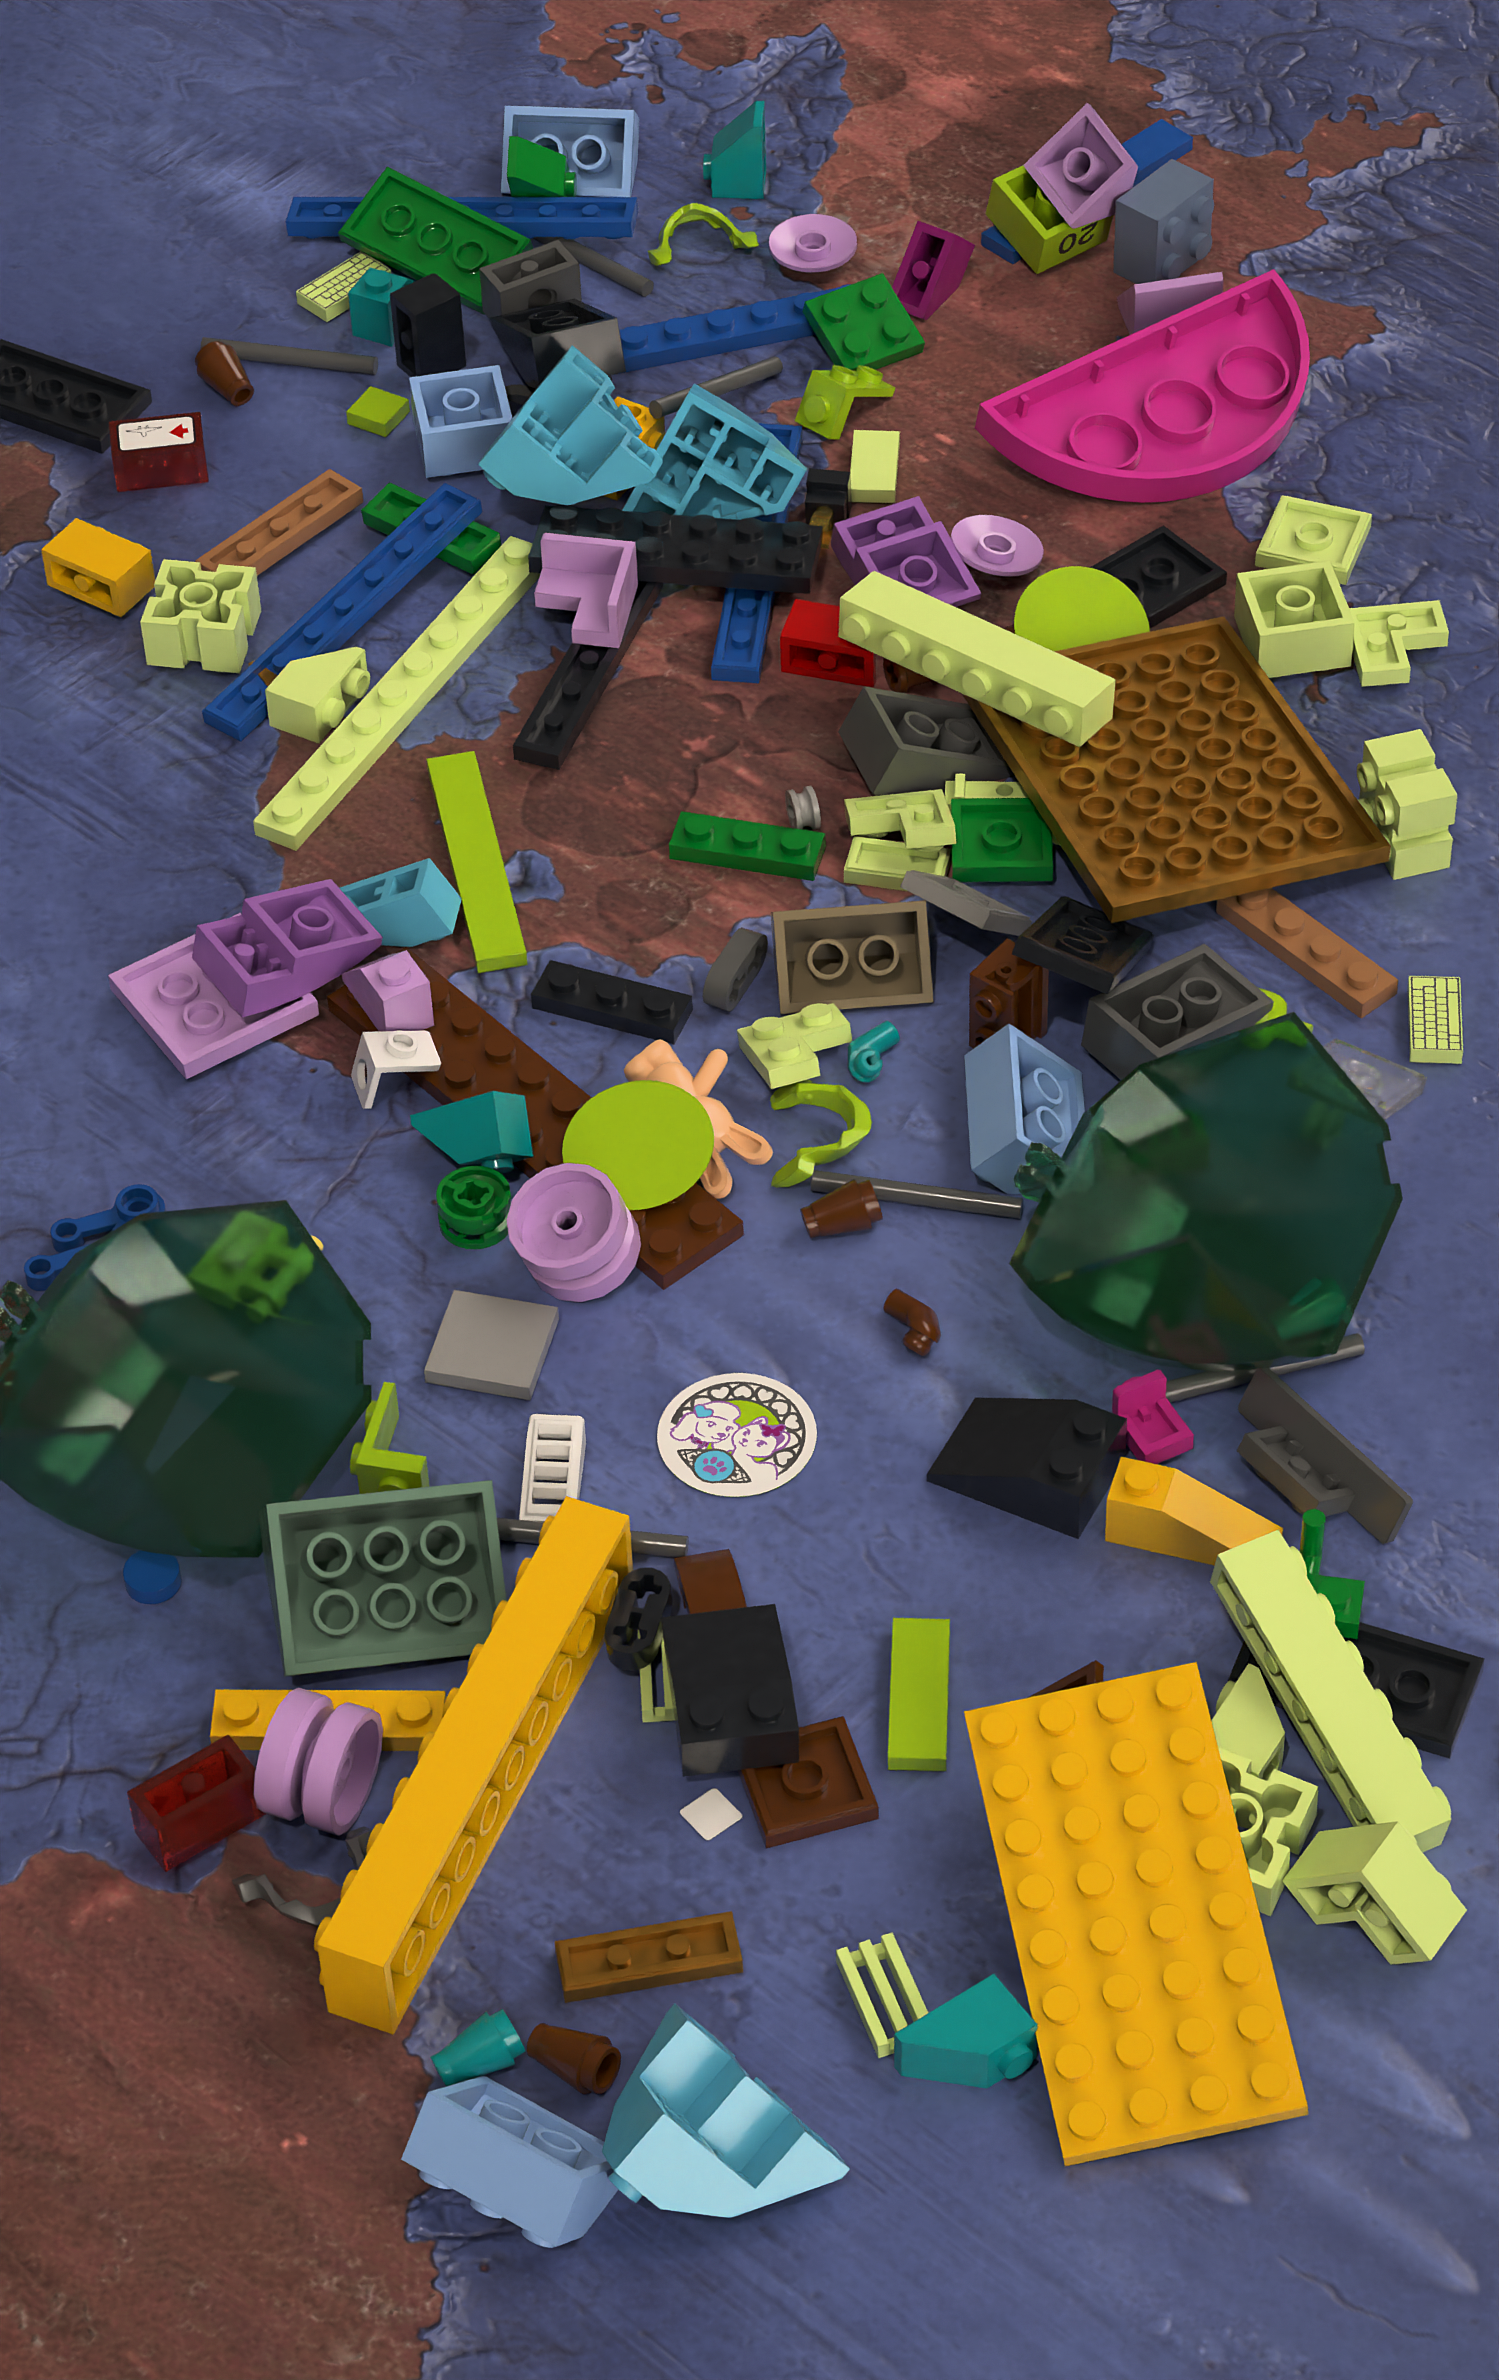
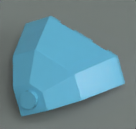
(570, 440)
(718, 465)
(706, 2134)

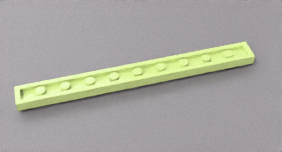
(397, 697)

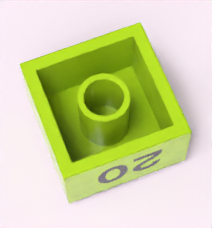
(1035, 225)

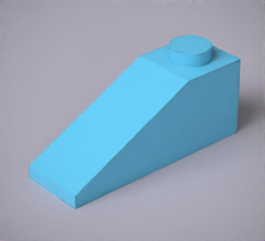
(407, 904)

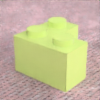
(1383, 1884)

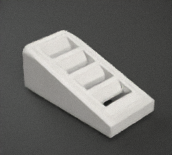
(551, 1438)

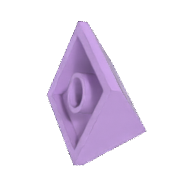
(1083, 169)
(1155, 301)

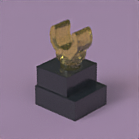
(827, 500)

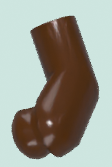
(916, 1315)

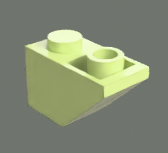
(317, 692)
(1249, 1723)

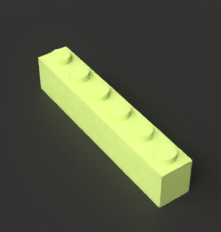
(977, 658)
(1326, 1691)

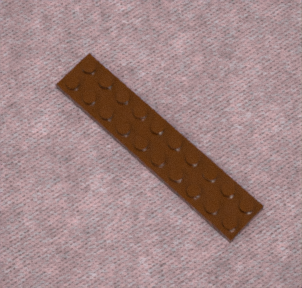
(487, 1057)

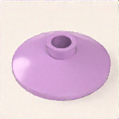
(812, 243)
(997, 545)

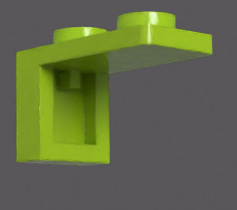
(831, 396)
(373, 1463)

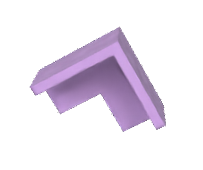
(591, 578)

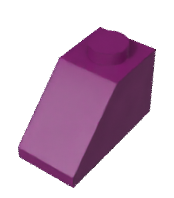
(931, 269)

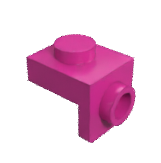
(1153, 1424)

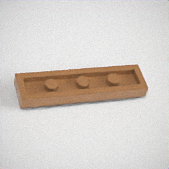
(287, 524)
(1310, 949)

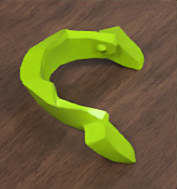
(698, 212)
(828, 1096)

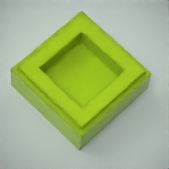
(378, 411)

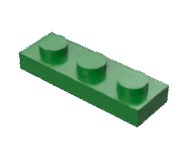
(467, 551)
(747, 846)

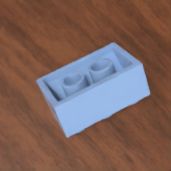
(596, 143)
(1017, 1098)
(511, 2160)

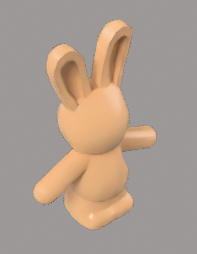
(662, 1064)

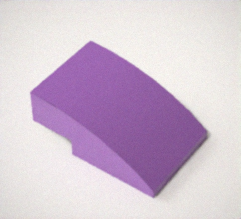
(906, 547)
(284, 945)

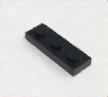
(612, 1002)

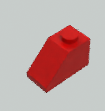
(814, 650)

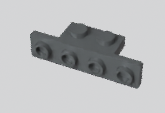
(1315, 1461)

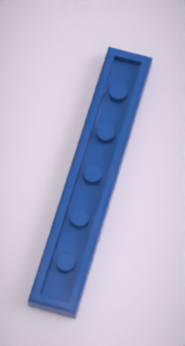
(1148, 149)

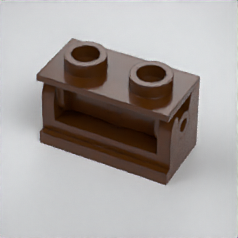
(1007, 992)

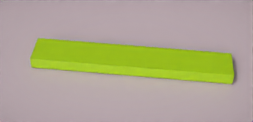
(476, 862)

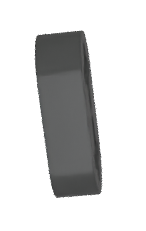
(735, 969)

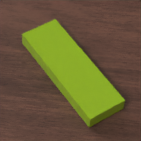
(919, 1694)

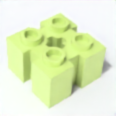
(201, 616)
(1408, 802)
(1276, 1819)

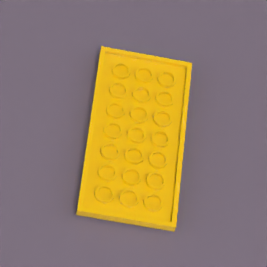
(1134, 1915)

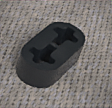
(627, 1616)

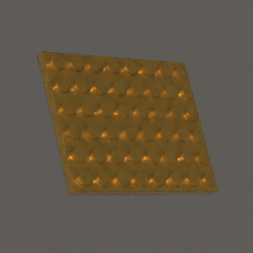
(1192, 783)

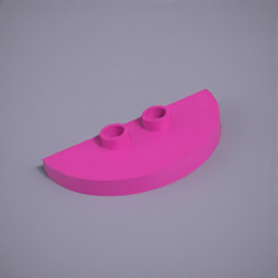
(1166, 406)

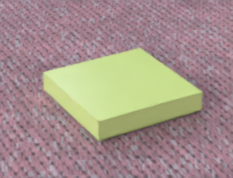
(1313, 533)

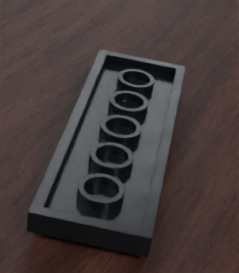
(697, 547)

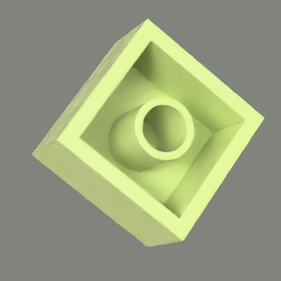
(1294, 619)

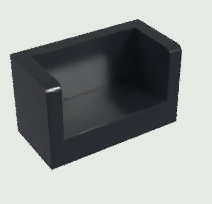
(428, 327)

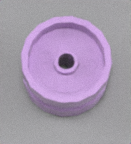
(574, 1232)
(318, 1761)

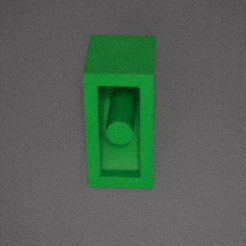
(538, 171)

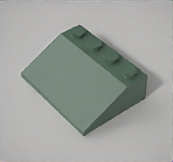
(382, 1576)

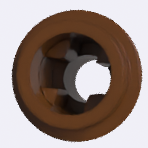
(223, 371)
(843, 1210)
(577, 2057)

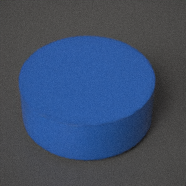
(151, 1577)

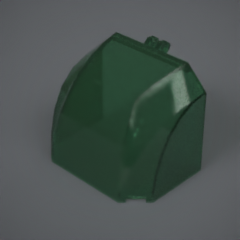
(1214, 1206)
(181, 1379)

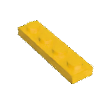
(403, 1713)

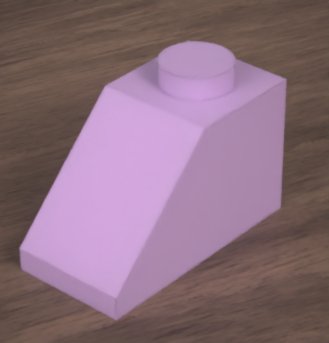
(393, 993)

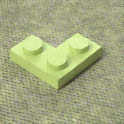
(1387, 632)
(919, 815)
(786, 1045)

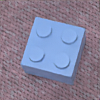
(458, 417)

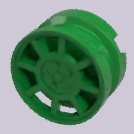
(474, 1203)

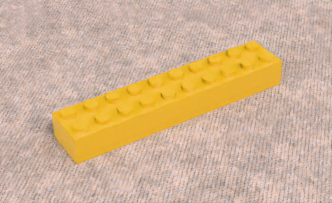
(473, 1768)

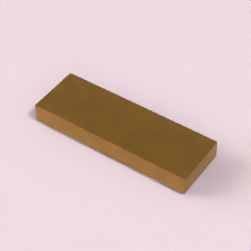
(648, 1956)

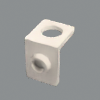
(391, 1053)

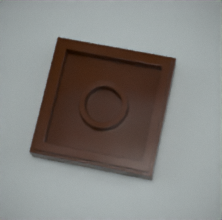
(815, 1795)

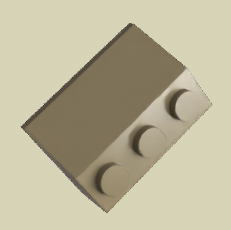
(852, 956)

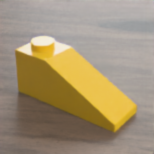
(1176, 1514)

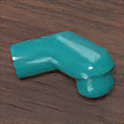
(865, 1051)

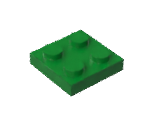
(864, 325)
(1000, 841)

